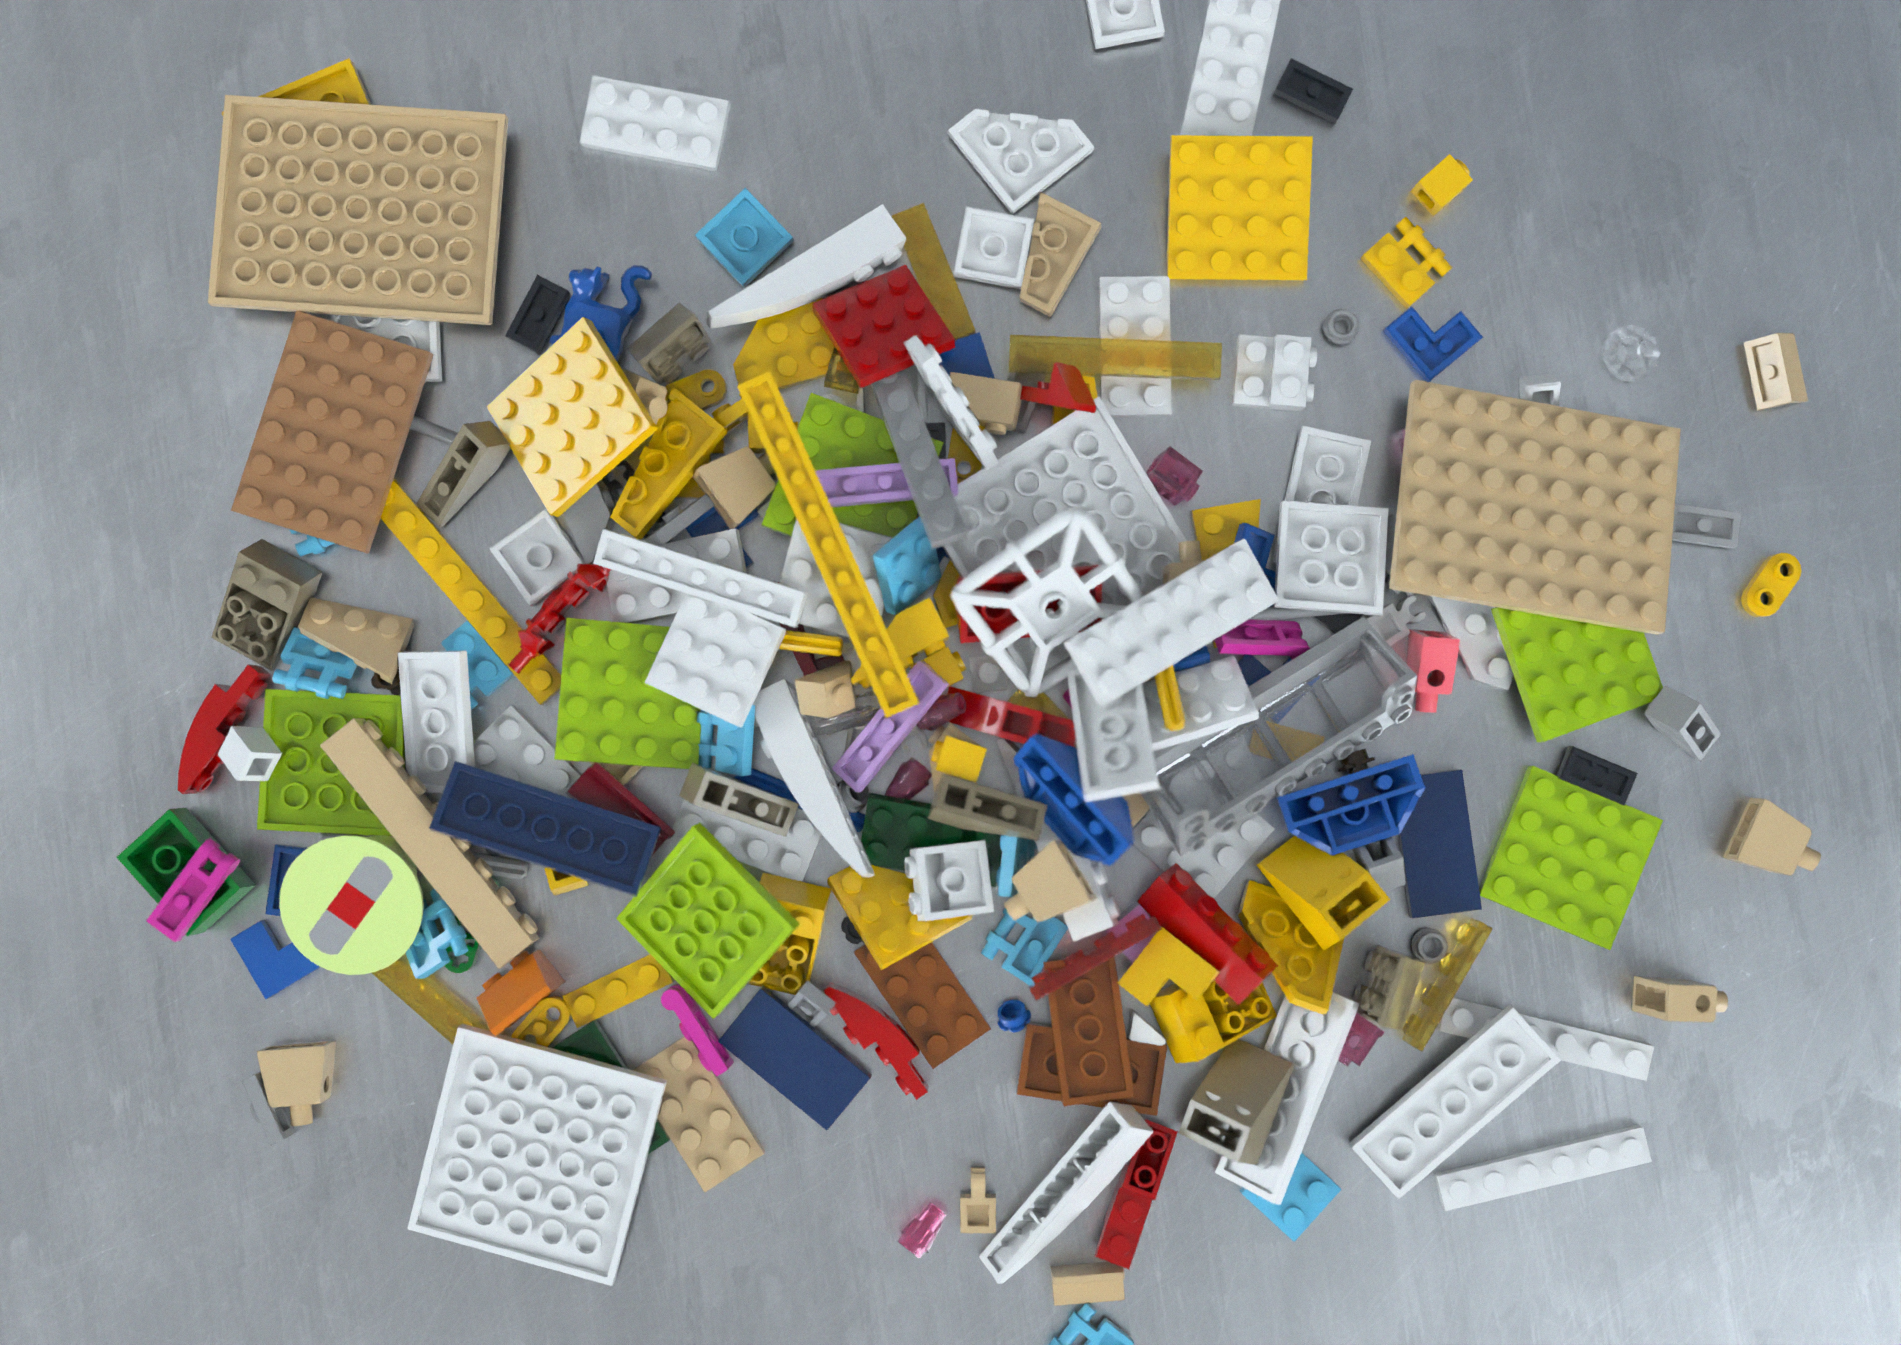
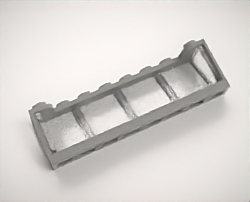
(1307, 718)

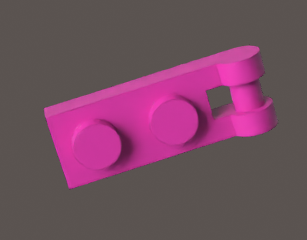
(1264, 638)
(192, 891)
(697, 1028)

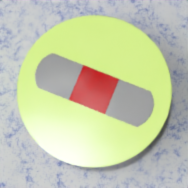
(352, 903)

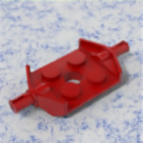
(552, 612)

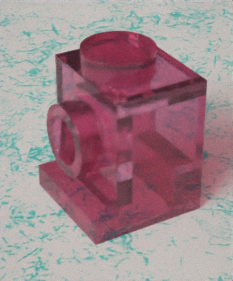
(1174, 476)
(1368, 1036)

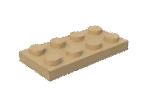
(701, 1116)

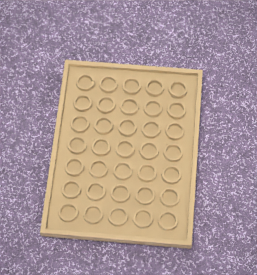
(358, 210)
(1535, 508)

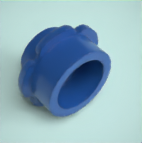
(1013, 1016)

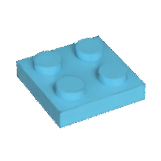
(744, 237)
(906, 567)
(1303, 1201)

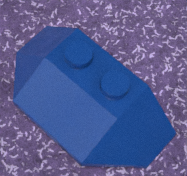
(1355, 806)
(1089, 829)

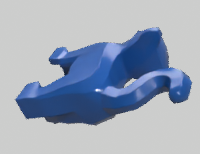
(610, 321)

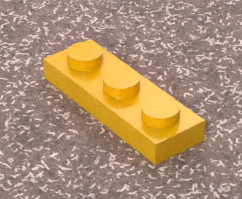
(616, 990)

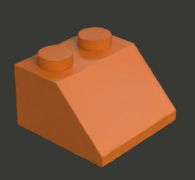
(518, 991)

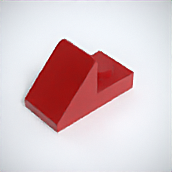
(1065, 390)

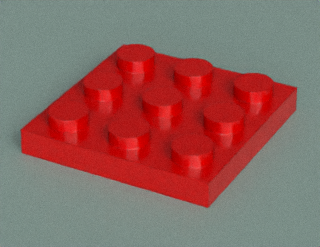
(876, 320)

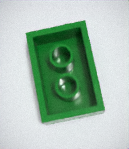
(164, 852)

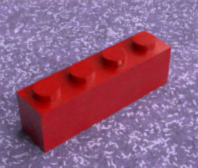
(1208, 931)

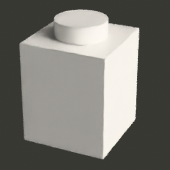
(249, 753)

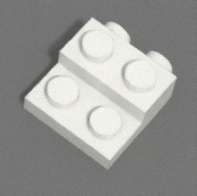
(1273, 372)
(949, 881)

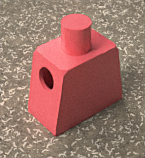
(1435, 653)

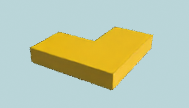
(1163, 960)

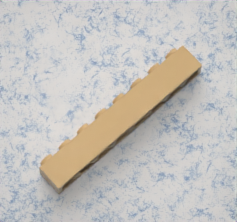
(443, 860)

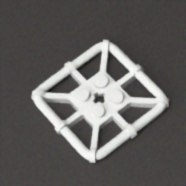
(1030, 599)

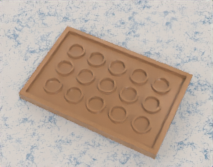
(332, 432)

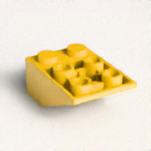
(912, 633)
(1323, 890)
(796, 957)
(1214, 1021)

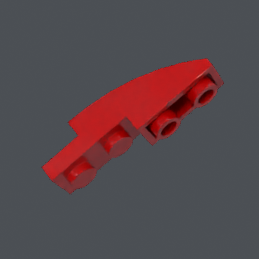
(1011, 720)
(211, 724)
(871, 1023)
(1133, 1197)

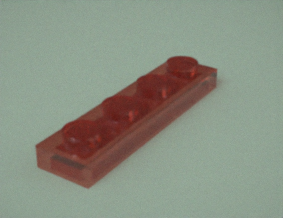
(1106, 948)

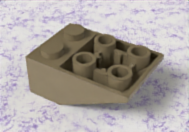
(670, 344)
(264, 602)
(1388, 987)
(1238, 1102)

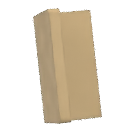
(1775, 370)
(1087, 1283)

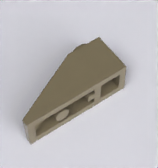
(463, 470)
(738, 800)
(986, 809)

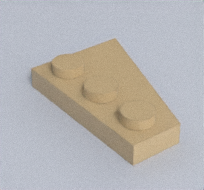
(1056, 251)
(359, 633)

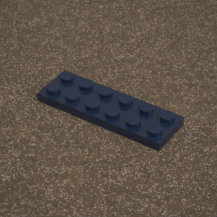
(545, 829)

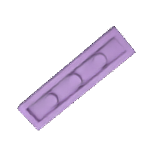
(874, 483)
(884, 734)

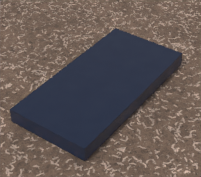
(1440, 850)
(795, 1058)

